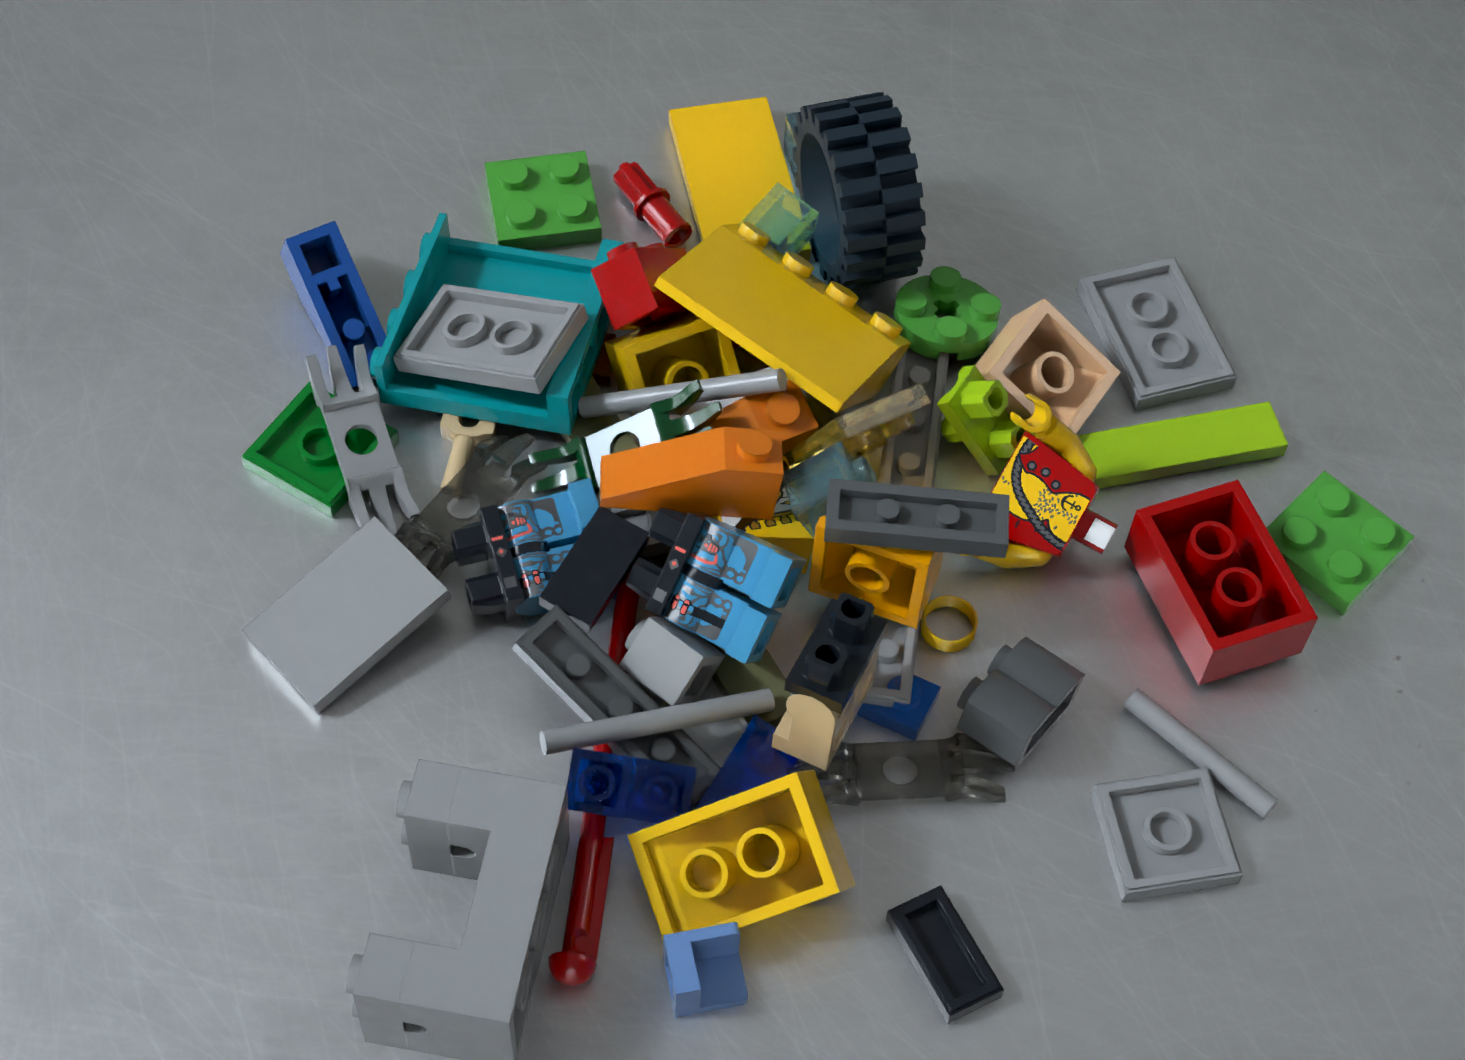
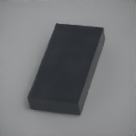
(595, 568)
(944, 954)

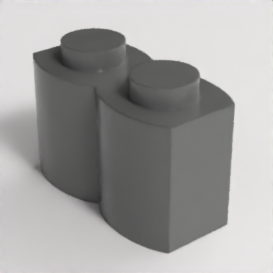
(1018, 699)

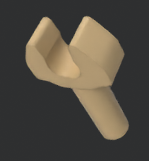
(464, 442)

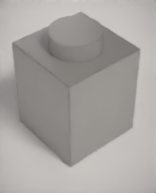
(670, 660)

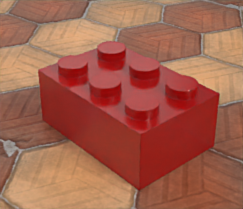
(1219, 582)

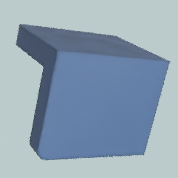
(704, 969)

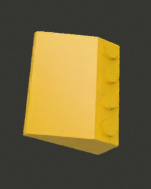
(787, 315)

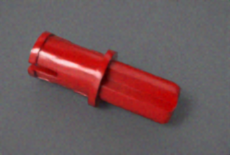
(652, 205)

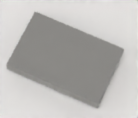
(1156, 333)
(491, 338)
(346, 614)

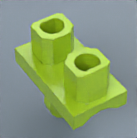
(978, 417)

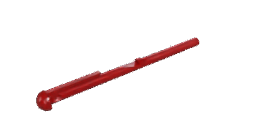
(594, 852)

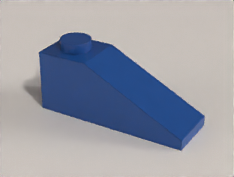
(333, 293)

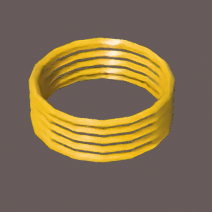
(953, 602)

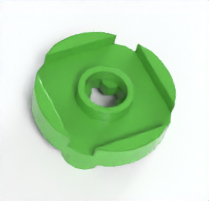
(970, 309)

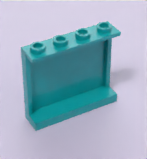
(506, 271)

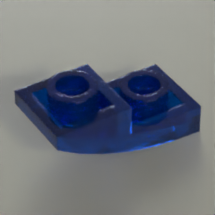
(748, 764)
(629, 786)

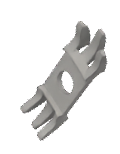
(357, 410)

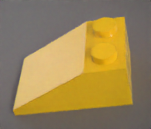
(743, 857)

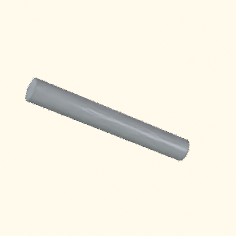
(1201, 753)

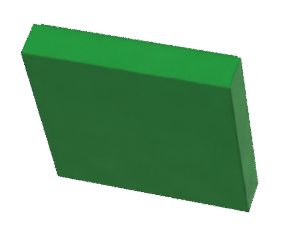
(300, 457)

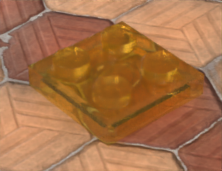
(865, 428)

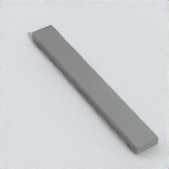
(909, 461)

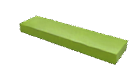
(1185, 444)

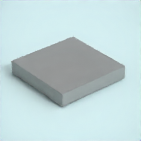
(1165, 834)

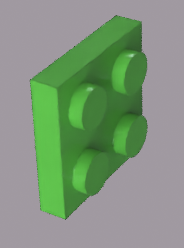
(543, 201)
(1337, 541)

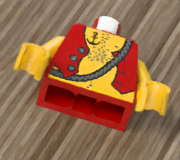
(1049, 493)

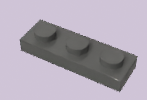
(917, 518)

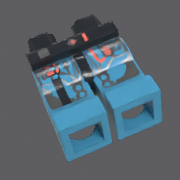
(523, 549)
(696, 578)

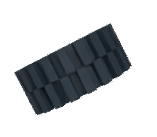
(865, 187)

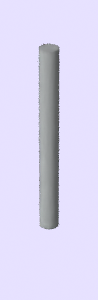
(714, 389)
(656, 721)

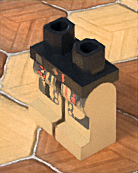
(830, 681)

